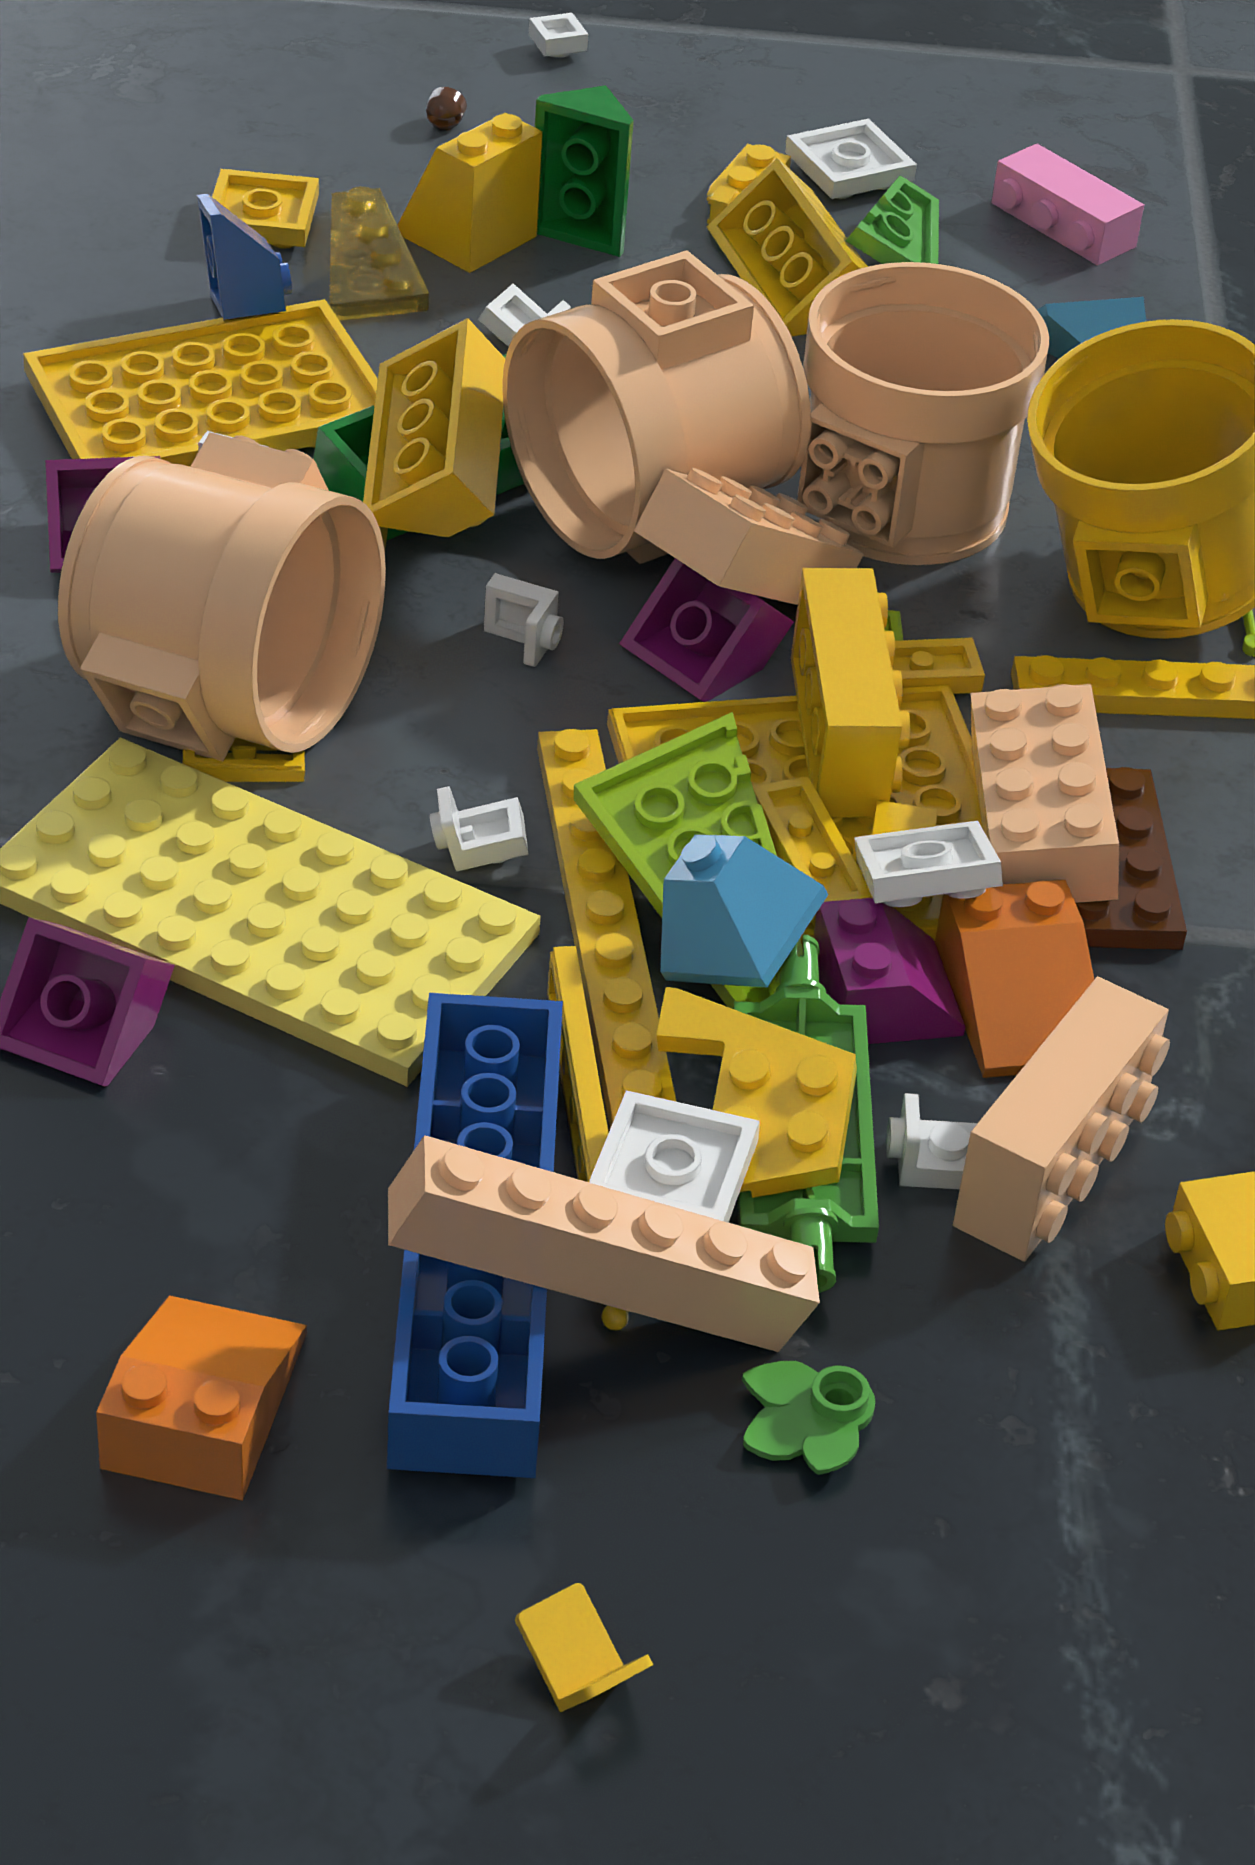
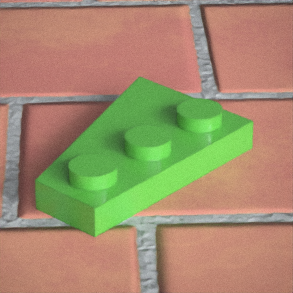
(900, 226)

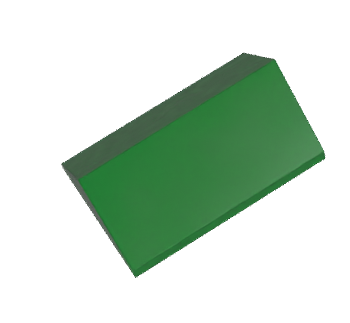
(584, 168)

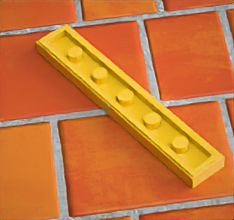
(577, 1062)

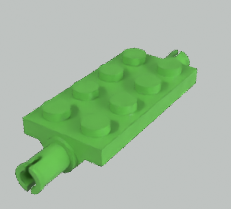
(836, 1210)

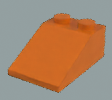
(1013, 967)
(197, 1396)

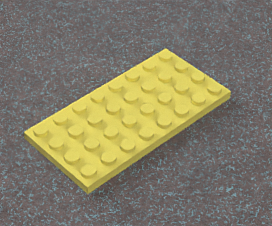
(261, 906)

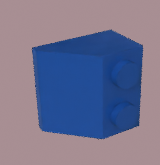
(240, 264)

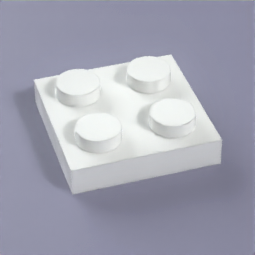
(850, 158)
(928, 862)
(677, 1154)

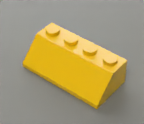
(784, 243)
(437, 434)

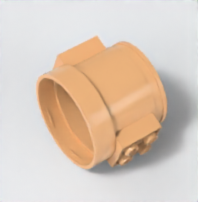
(649, 380)
(918, 408)
(222, 598)

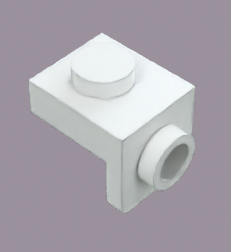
(512, 311)
(524, 615)
(480, 833)

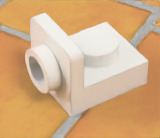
(927, 1150)

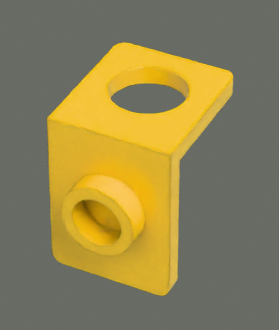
(573, 1647)

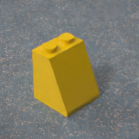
(478, 194)

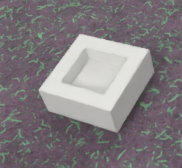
(558, 35)

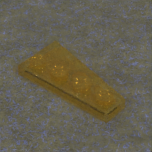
(370, 260)

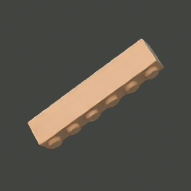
(600, 1244)

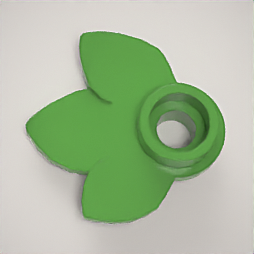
(808, 1413)

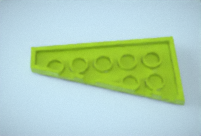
(667, 796)

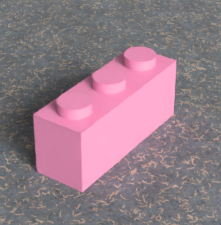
(1067, 204)

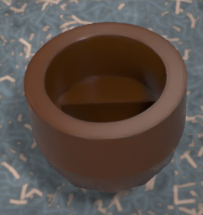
(445, 108)

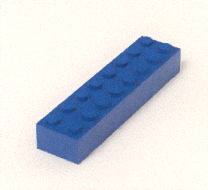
(467, 1337)

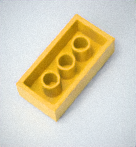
(848, 690)

